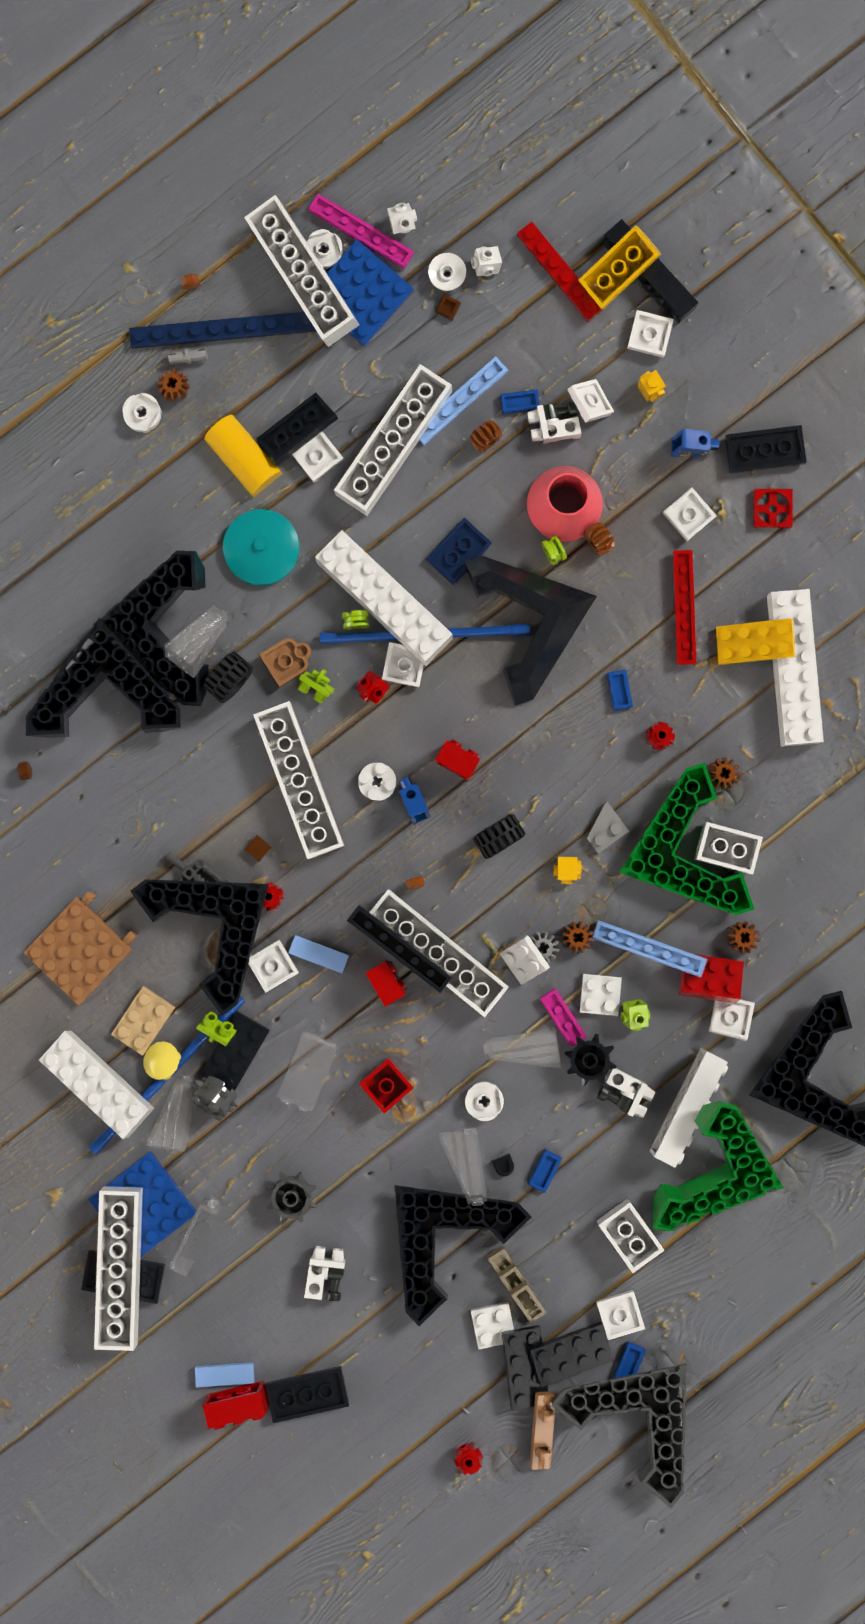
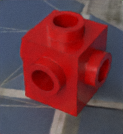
(372, 688)
(653, 738)
(277, 897)
(468, 1452)

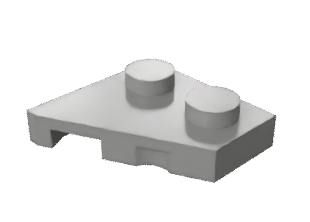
(606, 829)

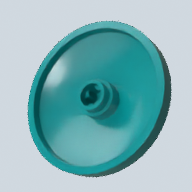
(261, 547)

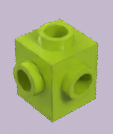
(635, 1014)

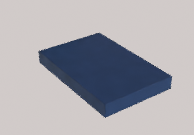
(460, 545)

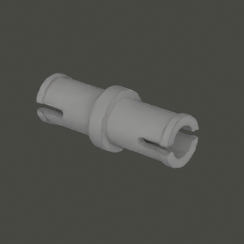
(188, 356)

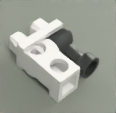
(551, 427)
(631, 1092)
(325, 1268)

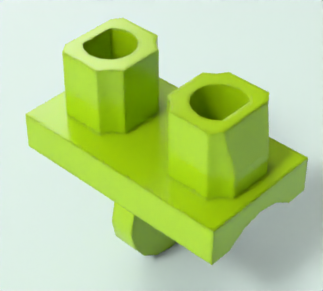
(318, 682)
(216, 1029)

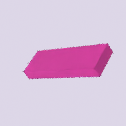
(562, 1016)

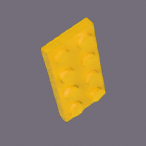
(755, 641)

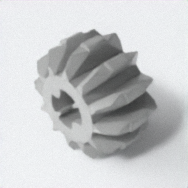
(549, 949)

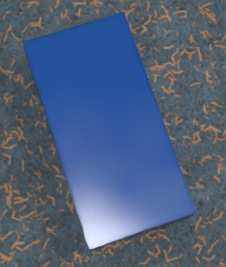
(519, 401)
(619, 690)
(544, 1171)
(629, 1360)

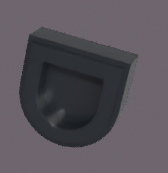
(504, 1165)

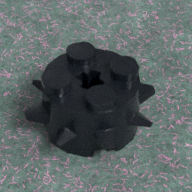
(596, 1069)

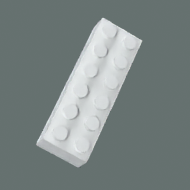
(96, 1084)
(693, 1094)

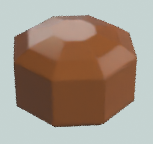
(190, 281)
(415, 883)

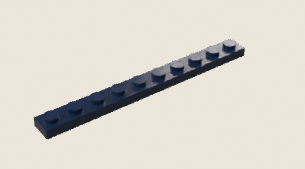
(220, 330)

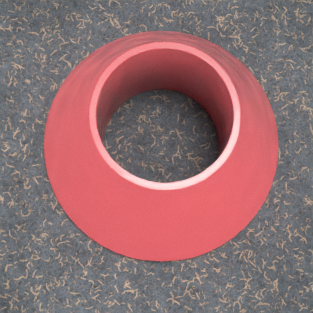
(563, 525)

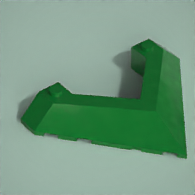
(655, 856)
(739, 1180)

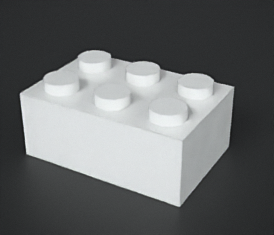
(728, 848)
(630, 1235)

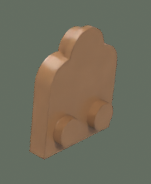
(286, 660)

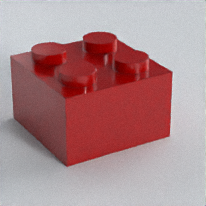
(457, 759)
(386, 982)
(386, 1085)

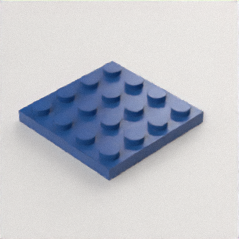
(368, 289)
(162, 1200)

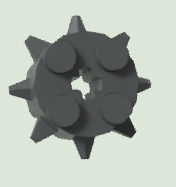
(213, 1097)
(286, 1207)

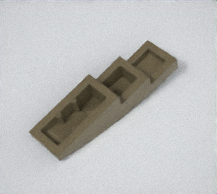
(516, 1284)

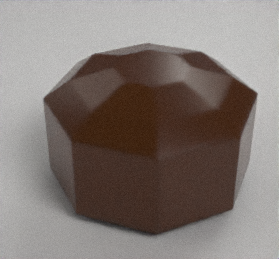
(25, 771)

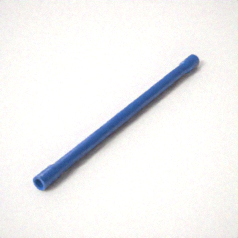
(514, 630)
(105, 1138)

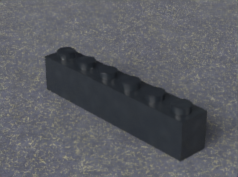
(658, 280)
(399, 948)

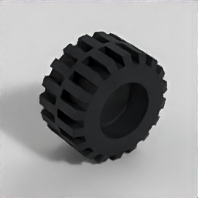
(228, 677)
(499, 836)

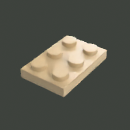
(143, 1020)

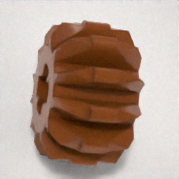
(167, 390)
(485, 435)
(599, 538)
(730, 777)
(577, 930)
(736, 938)

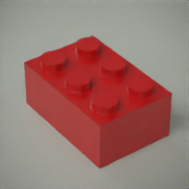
(719, 981)
(236, 1405)

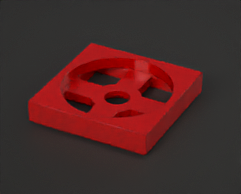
(758, 522)

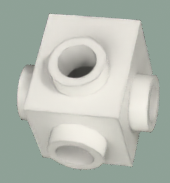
(402, 218)
(486, 261)

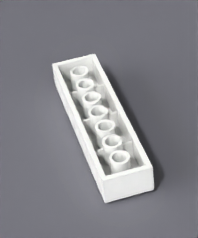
(301, 271)
(393, 440)
(383, 598)
(797, 677)
(298, 780)
(469, 977)
(118, 1268)

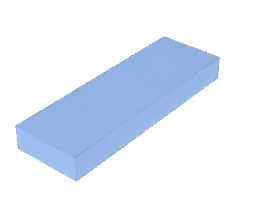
(318, 954)
(224, 1374)

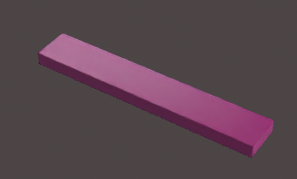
(360, 231)

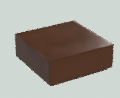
(448, 307)
(258, 848)

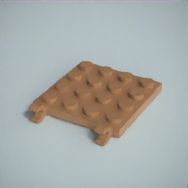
(79, 949)

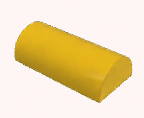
(620, 267)
(242, 455)

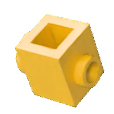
(651, 386)
(567, 869)

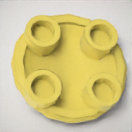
(161, 1060)

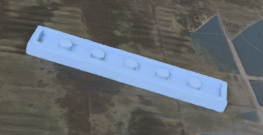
(465, 397)
(649, 948)

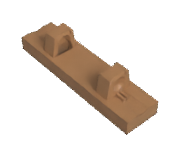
(542, 1430)

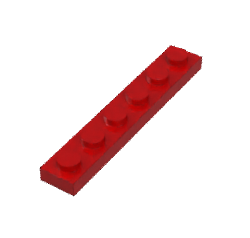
(558, 271)
(684, 607)

